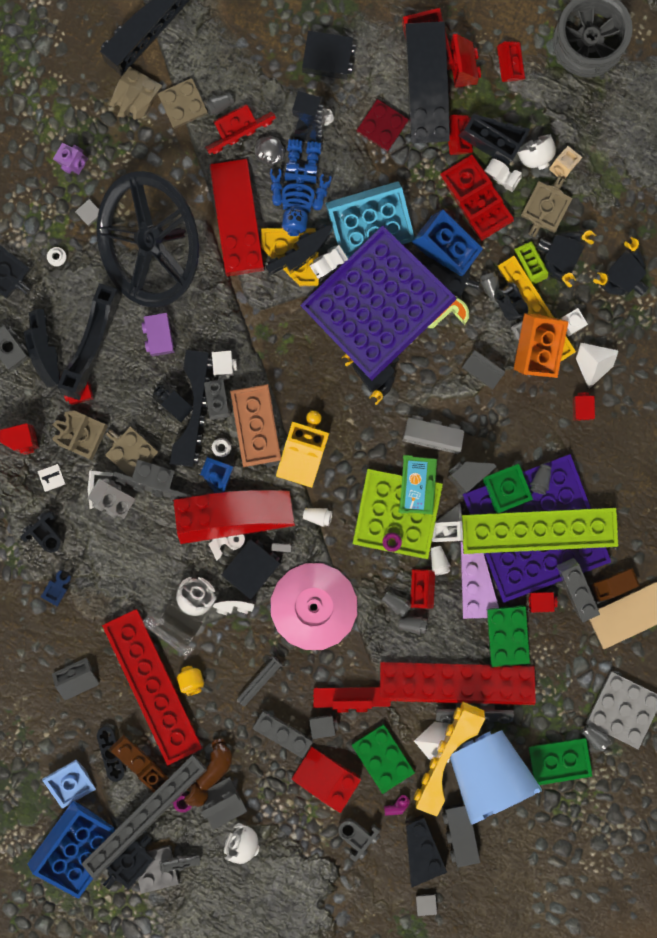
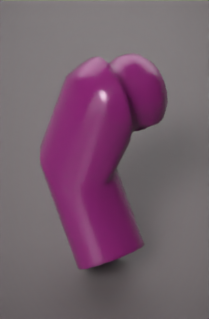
(399, 807)

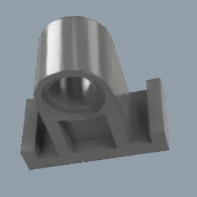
(217, 399)
(358, 838)

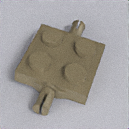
(546, 206)
(128, 449)

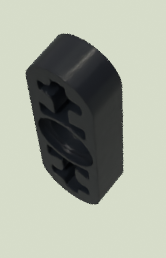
(119, 766)

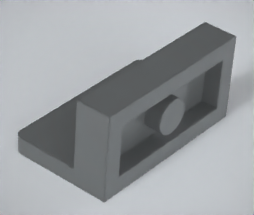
(483, 369)
(74, 679)

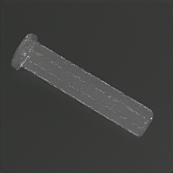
(185, 650)

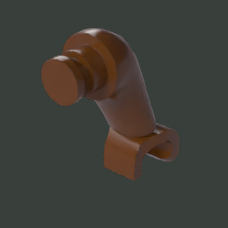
(219, 764)

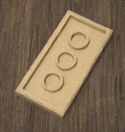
(626, 616)

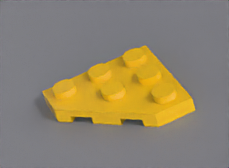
(277, 242)

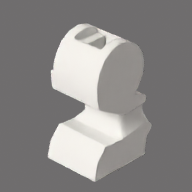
(500, 173)
(328, 261)
(234, 542)

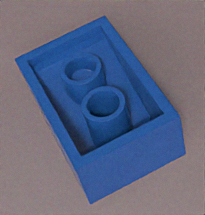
(447, 243)

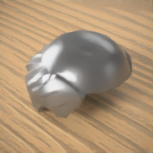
(269, 150)

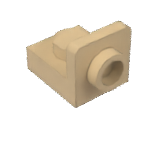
(565, 163)

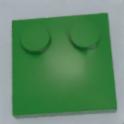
(507, 488)

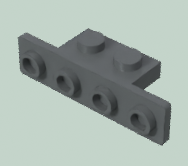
(151, 479)
(491, 714)

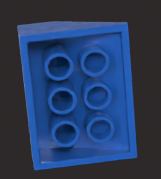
(67, 847)

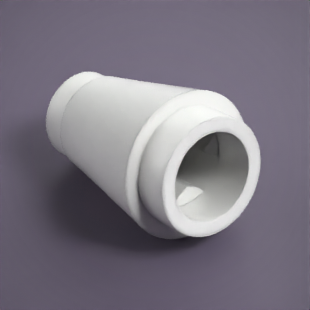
(319, 516)
(439, 561)

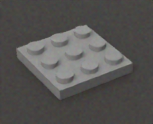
(623, 710)

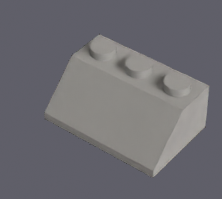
(433, 434)

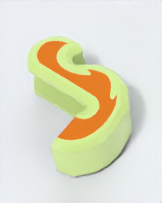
(460, 310)

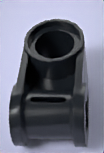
(511, 303)

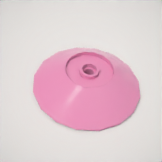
(317, 585)

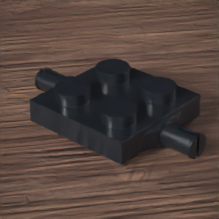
(12, 274)
(450, 279)
(130, 864)

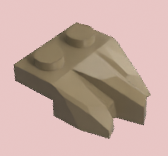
(134, 94)
(79, 434)

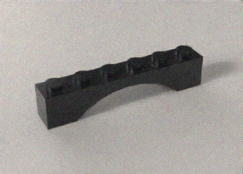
(310, 115)
(79, 369)
(185, 448)

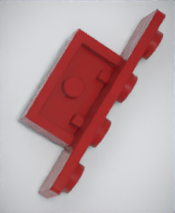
(235, 125)
(349, 698)

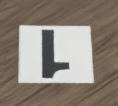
(51, 477)

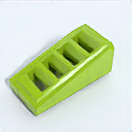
(541, 267)

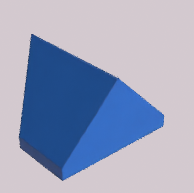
(217, 474)

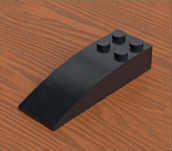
(139, 33)
(427, 82)

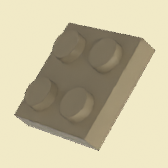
(182, 103)

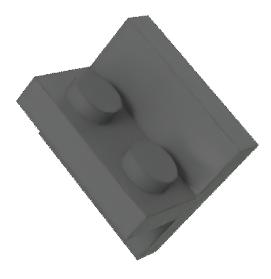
(223, 803)

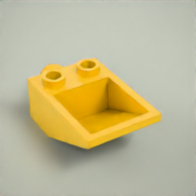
(302, 454)

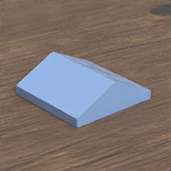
(69, 783)

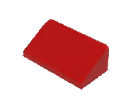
(510, 61)
(456, 144)
(422, 589)

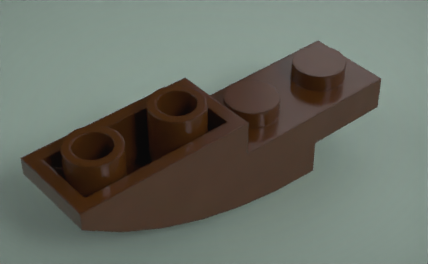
(139, 763)

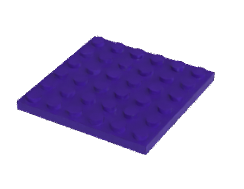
(378, 302)
(529, 571)

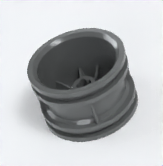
(577, 62)

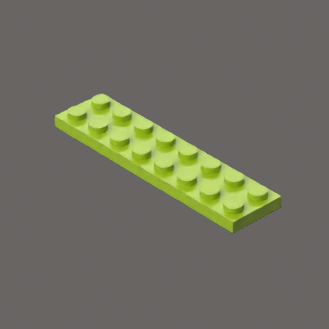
(539, 530)

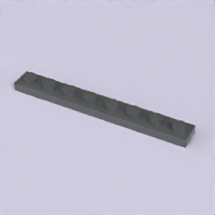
(144, 817)

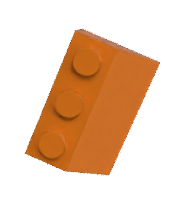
(540, 345)

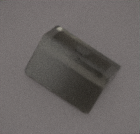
(179, 624)

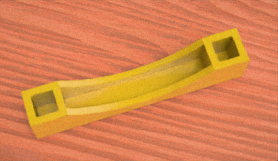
(466, 725)

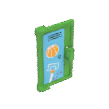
(417, 479)

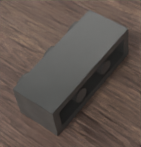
(578, 590)
(283, 734)
(460, 835)

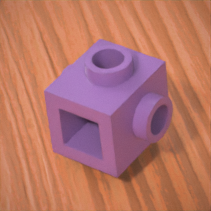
(73, 161)

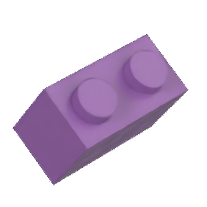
(158, 334)

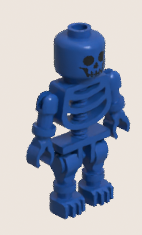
(297, 202)

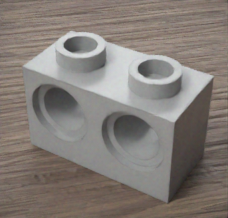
(110, 498)

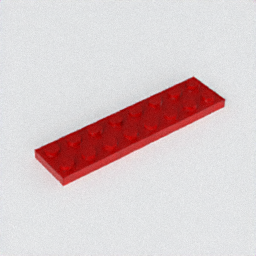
(457, 683)
(152, 687)

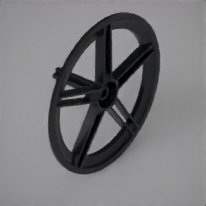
(148, 238)

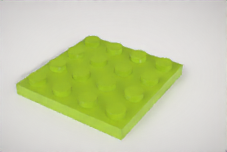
(380, 516)

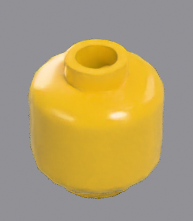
(190, 680)

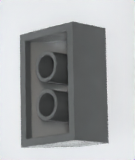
(468, 474)

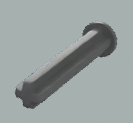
(259, 681)

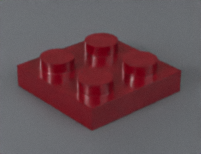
(382, 125)

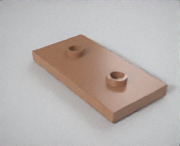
(255, 425)

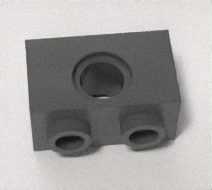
(17, 355)

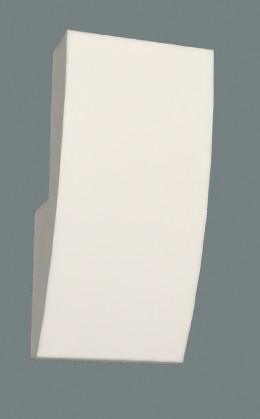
(227, 606)

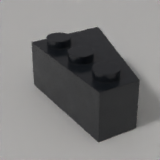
(493, 137)
(423, 854)

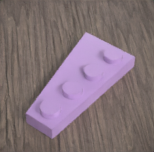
(476, 586)

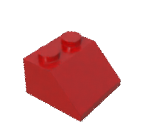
(20, 438)

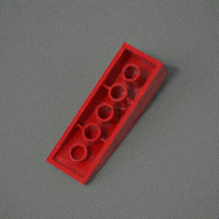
(236, 217)
(231, 514)

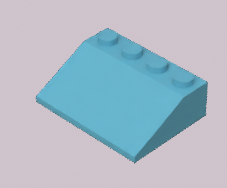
(362, 214)

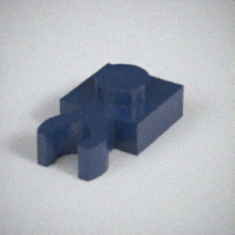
(55, 591)

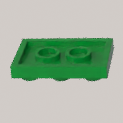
(508, 636)
(383, 758)
(560, 761)

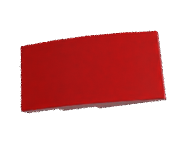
(477, 197)

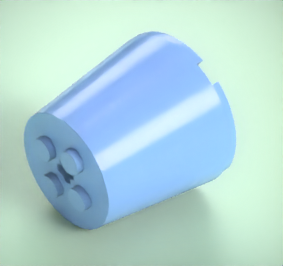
(491, 776)

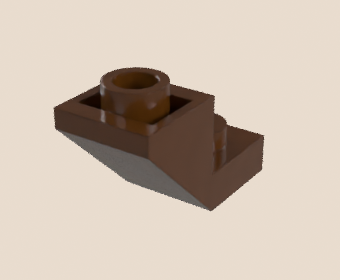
(615, 585)

